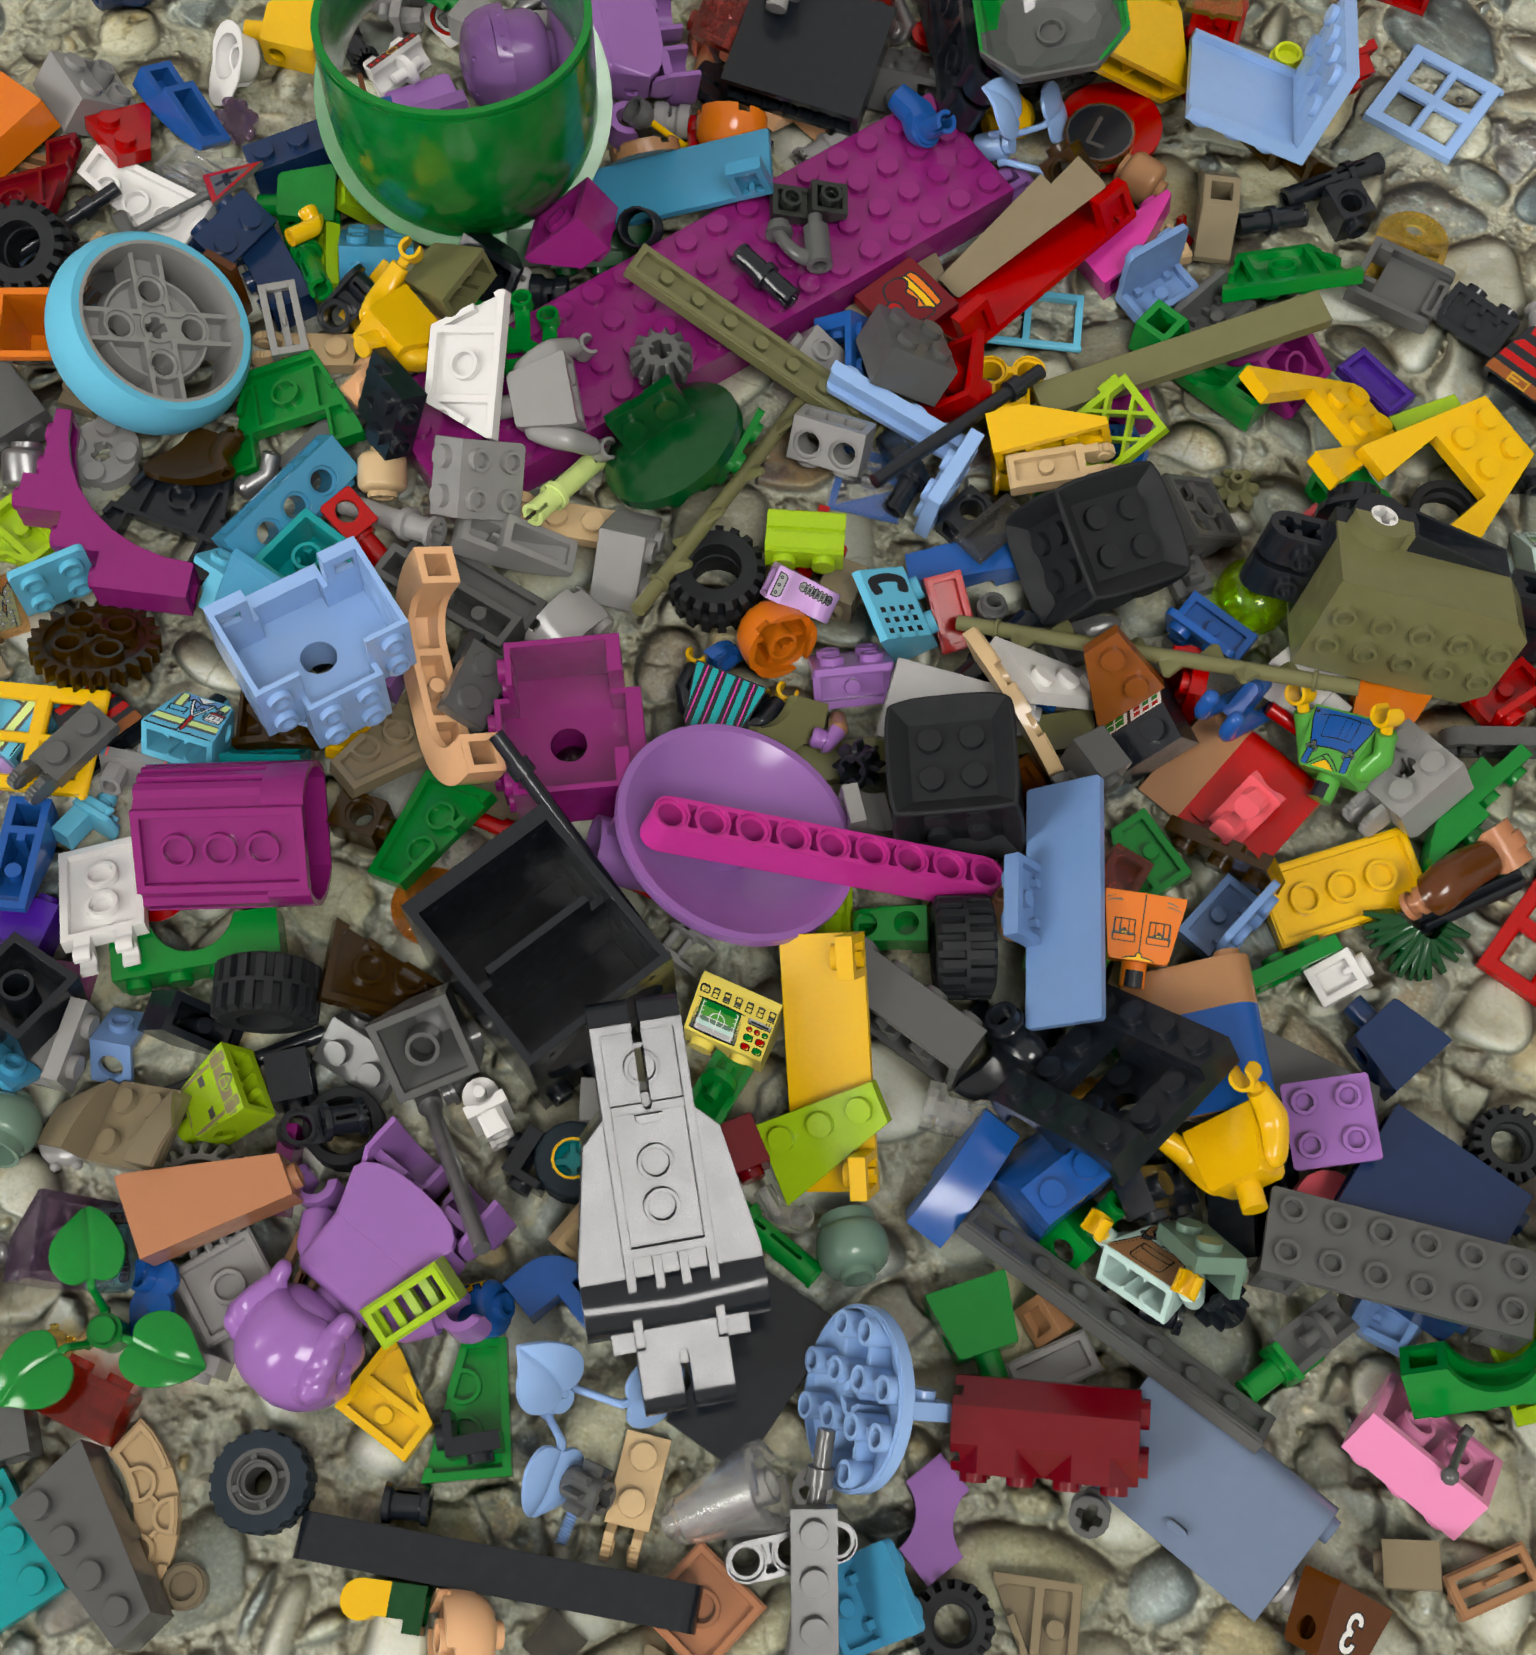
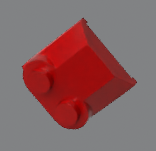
(968, 385)

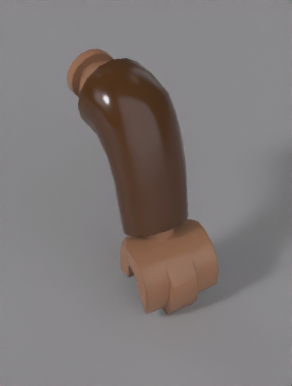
(1465, 870)

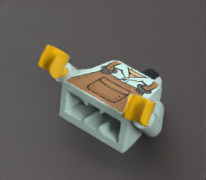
(1143, 1269)

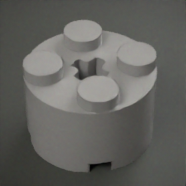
(571, 616)

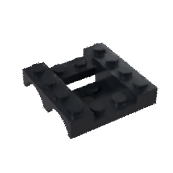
(1163, 1070)

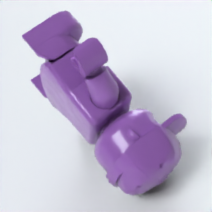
(514, 51)

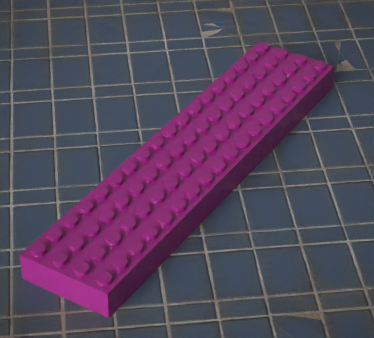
(898, 207)

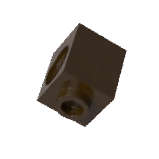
(1061, 151)
(347, 812)

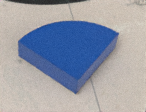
(723, 655)

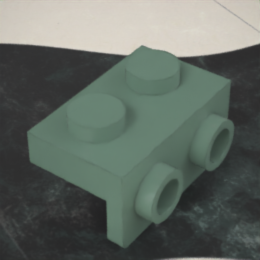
(1205, 1253)

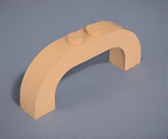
(447, 746)

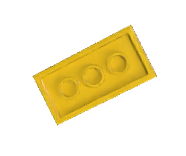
(1335, 885)

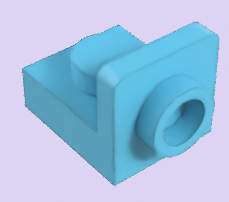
(215, 563)

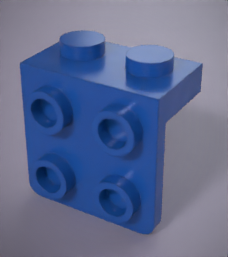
(1204, 623)

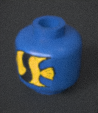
(492, 1301)

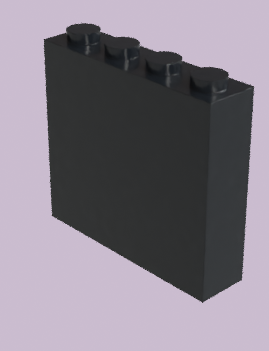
(811, 61)

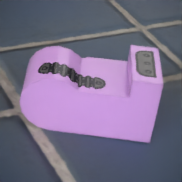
(799, 592)

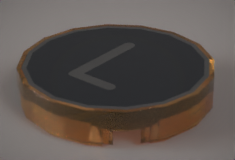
(1103, 131)

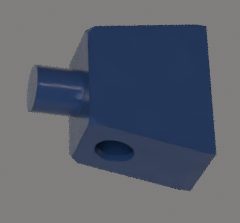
(1391, 1043)

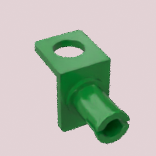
(1079, 1239)
(1273, 1371)

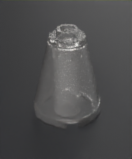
(731, 1500)

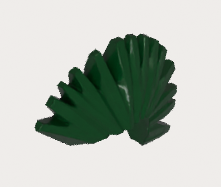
(1411, 948)

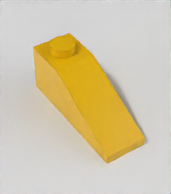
(1038, 427)

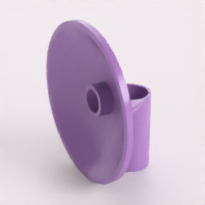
(731, 770)

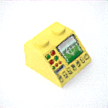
(733, 1022)

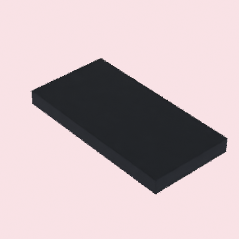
(766, 1373)

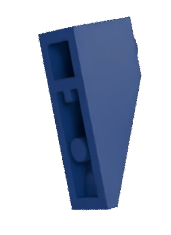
(25, 851)

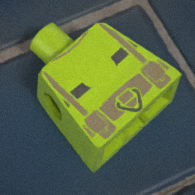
(226, 1097)

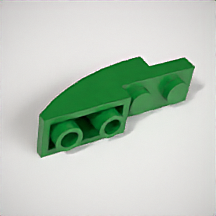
(1464, 819)

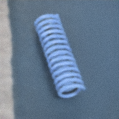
(564, 1534)

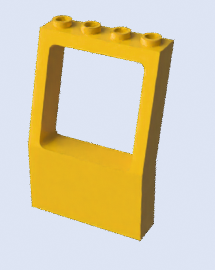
(1152, 52)

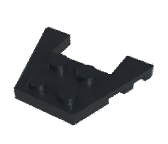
(182, 510)

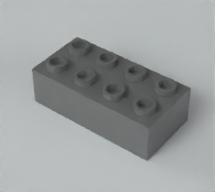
(919, 1020)

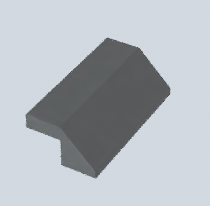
(482, 599)

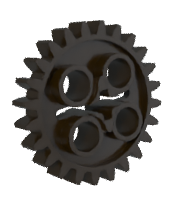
(94, 646)

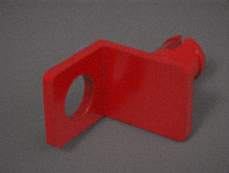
(361, 528)

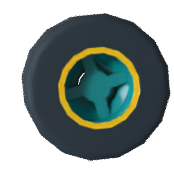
(554, 1152)

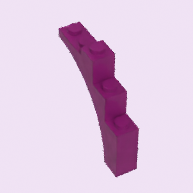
(120, 570)

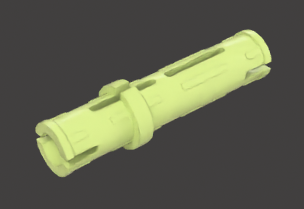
(556, 494)

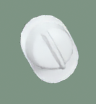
(233, 63)

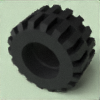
(19, 225)
(722, 606)
(964, 946)
(266, 992)

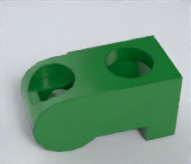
(895, 927)

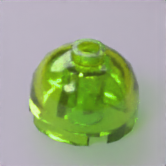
(1252, 610)

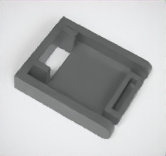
(1407, 288)

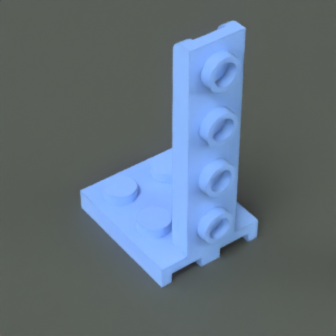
(915, 425)

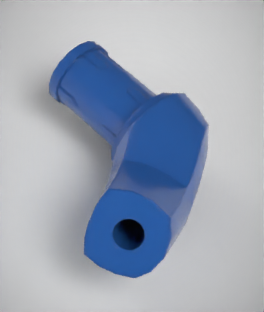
(919, 118)

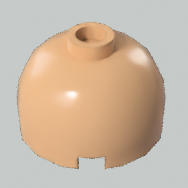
(463, 1624)

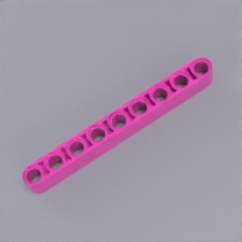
(815, 851)

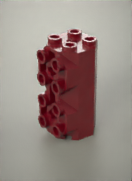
(1049, 1433)

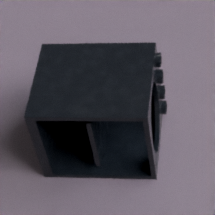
(531, 939)

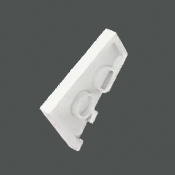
(1044, 678)

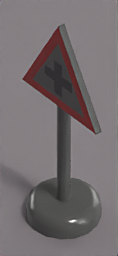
(218, 186)

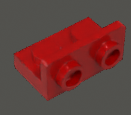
(1188, 684)

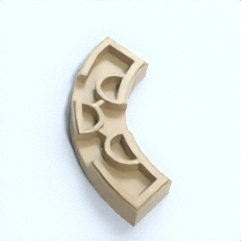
(992, 668)
(153, 1491)

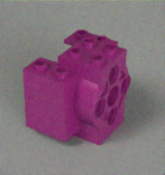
(565, 697)

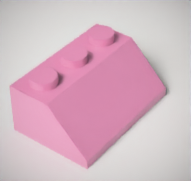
(1412, 1455)

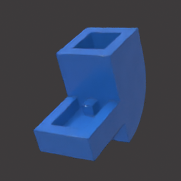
(544, 1284)

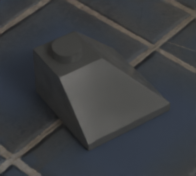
(423, 1043)

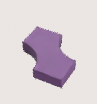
(931, 1543)

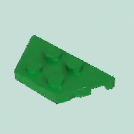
(1286, 271)

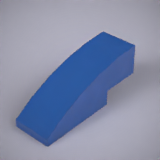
(180, 106)
(961, 1178)

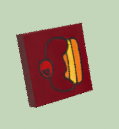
(909, 289)

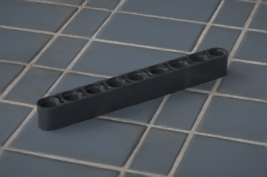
(499, 1572)

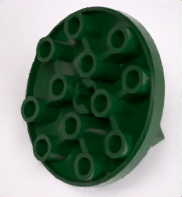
(671, 442)

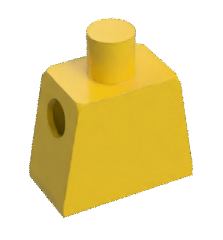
(285, 34)

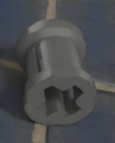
(1097, 1524)

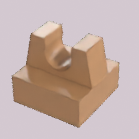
(1043, 1320)

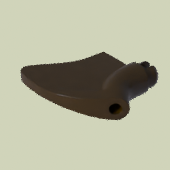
(198, 459)

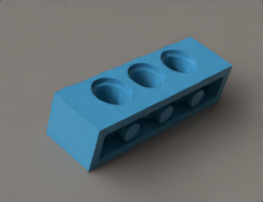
(294, 481)

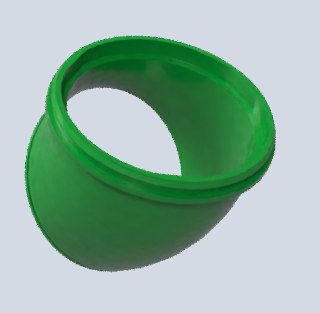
(469, 166)

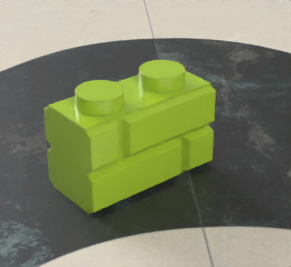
(805, 539)

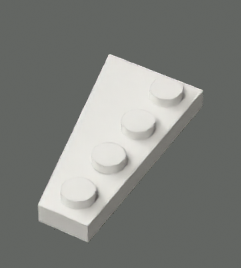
(144, 195)

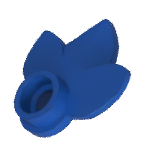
(153, 1289)

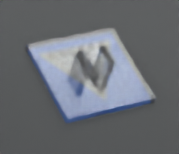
(858, 495)

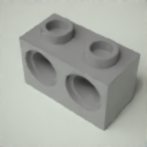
(832, 431)

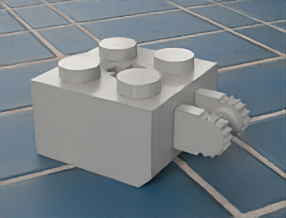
(1415, 789)

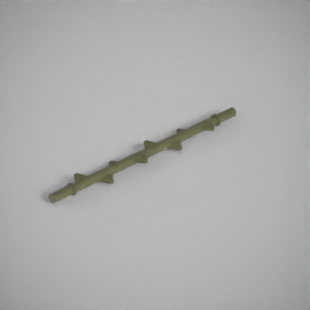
(688, 542)
(1167, 659)

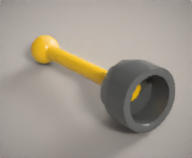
(640, 115)

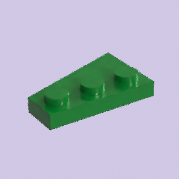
(427, 829)
(481, 1403)

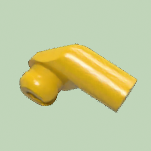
(305, 230)

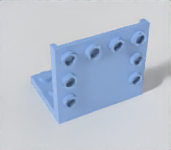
(1269, 102)

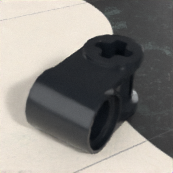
(348, 295)

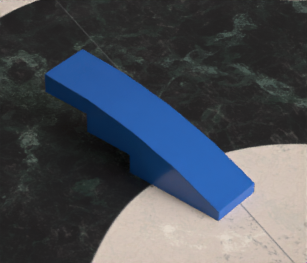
(952, 557)

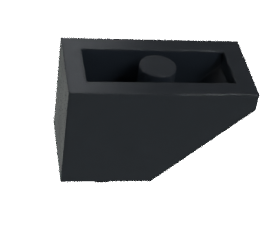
(185, 1022)

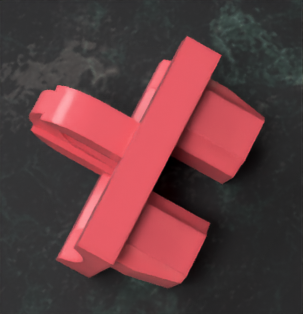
(1245, 809)

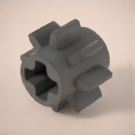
(587, 1490)

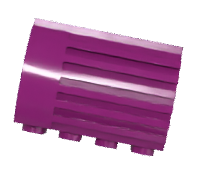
(231, 835)

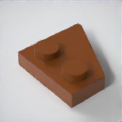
(1118, 675)

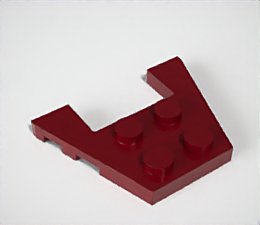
(45, 183)

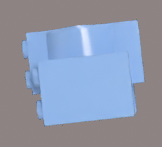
(312, 621)

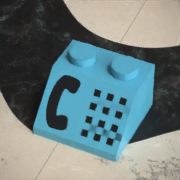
(896, 611)

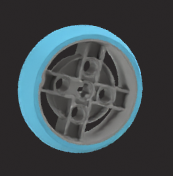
(117, 372)

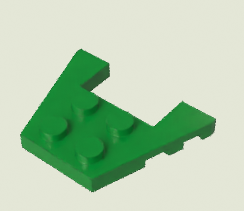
(289, 397)

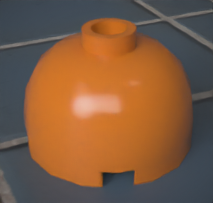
(724, 120)
(774, 638)

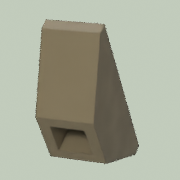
(1216, 215)

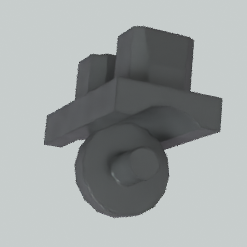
(1315, 1332)

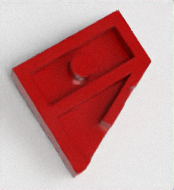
(123, 133)

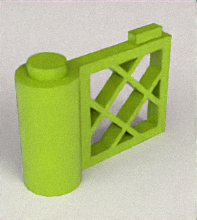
(1108, 391)

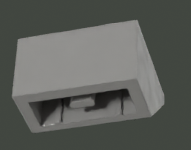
(79, 88)

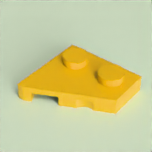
(389, 1403)

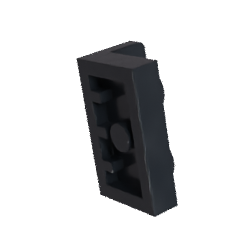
(1476, 320)

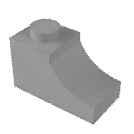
(866, 811)

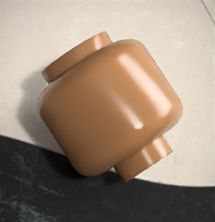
(1143, 176)

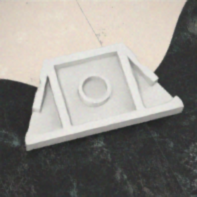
(469, 364)

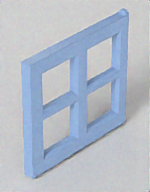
(1432, 103)

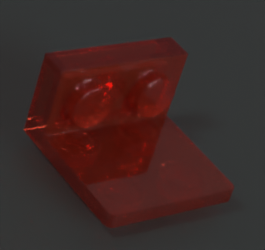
(715, 24)

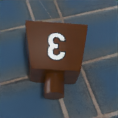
(1333, 1617)

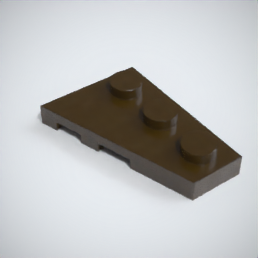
(1234, 857)
(366, 977)

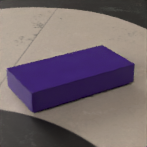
(1384, 388)

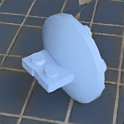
(866, 1392)

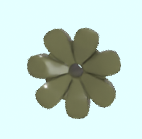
(1236, 489)

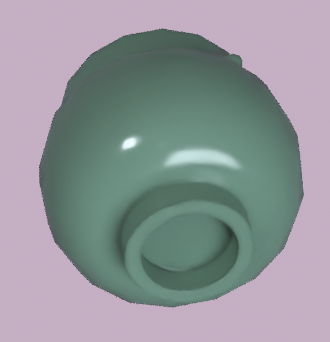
(19, 1127)
(851, 1245)

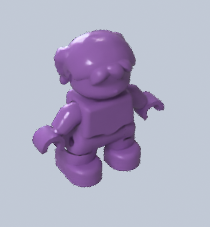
(303, 1342)

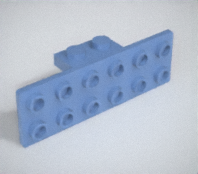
(1059, 904)

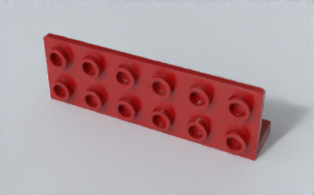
(1041, 265)

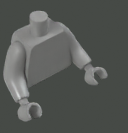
(548, 399)

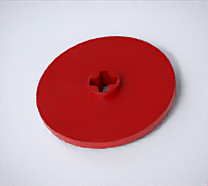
(1140, 109)

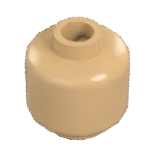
(381, 478)

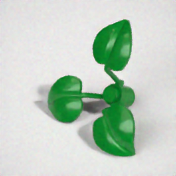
(157, 1356)

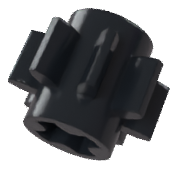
(866, 756)
(1219, 1310)

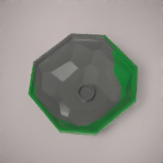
(1048, 37)

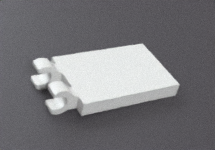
(100, 904)

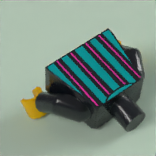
(719, 697)

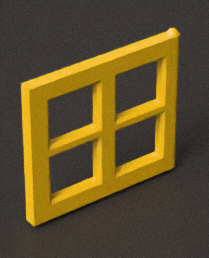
(44, 699)

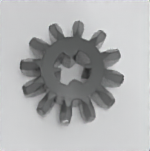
(660, 355)

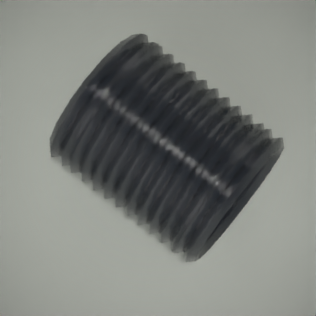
(624, 220)

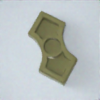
(795, 722)

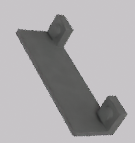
(1398, 1266)

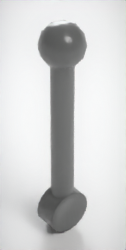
(1449, 1474)

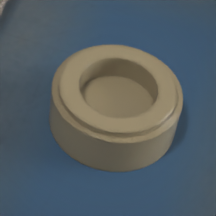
(185, 1586)

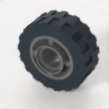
(235, 1479)

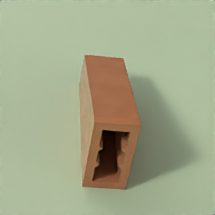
(200, 1202)

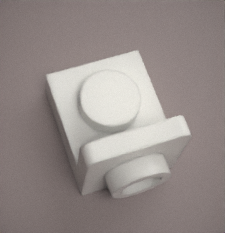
(1340, 976)

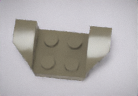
(118, 1125)

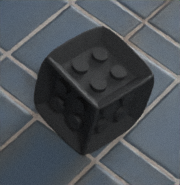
(1097, 543)
(956, 773)

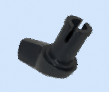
(909, 482)

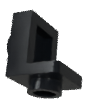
(520, 1161)
(475, 1447)

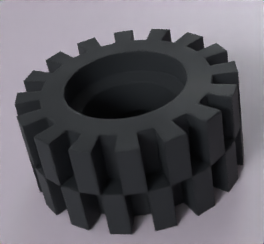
(1510, 1121)
(976, 1606)

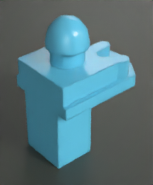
(84, 817)

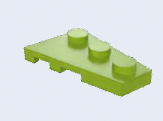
(821, 1135)

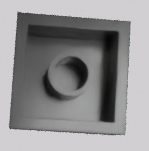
(906, 355)

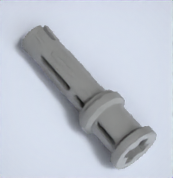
(405, 522)

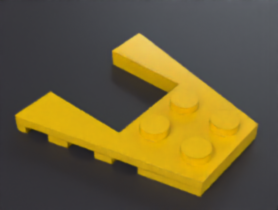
(1337, 403)
(1473, 443)

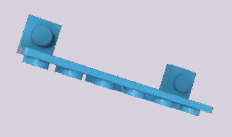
(692, 177)

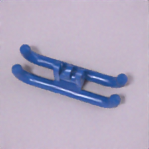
(1238, 706)

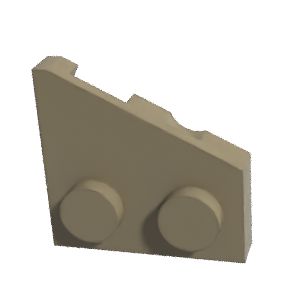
(1041, 1613)

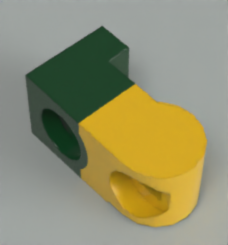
(369, 1598)

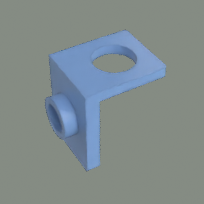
(115, 1038)

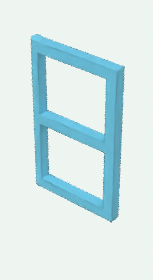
(1053, 297)

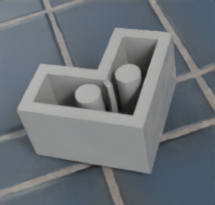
(622, 557)

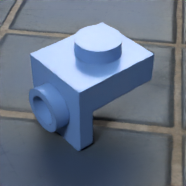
(1383, 1326)

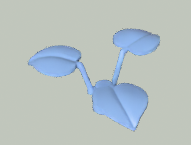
(1007, 108)
(547, 1387)

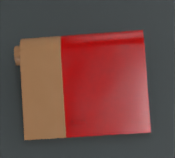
(1213, 769)

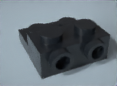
(390, 405)
(1157, 1192)

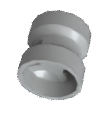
(672, 118)

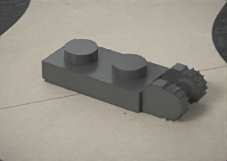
(64, 753)

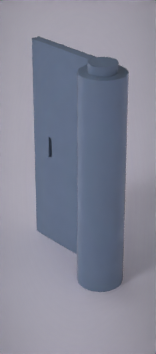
(1241, 1509)

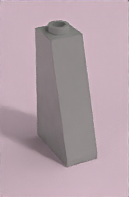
(920, 680)

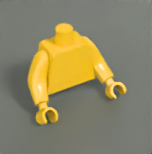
(396, 316)
(1238, 1148)

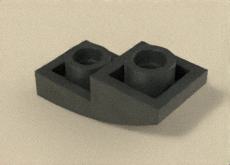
(798, 202)

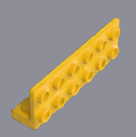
(829, 1038)

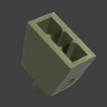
(450, 277)

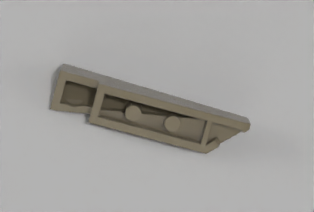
(1022, 223)

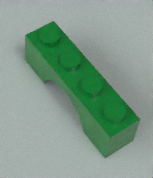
(1214, 386)
(163, 966)
(1447, 1383)

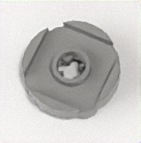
(124, 455)

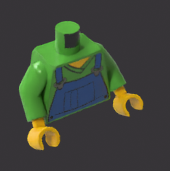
(1341, 745)

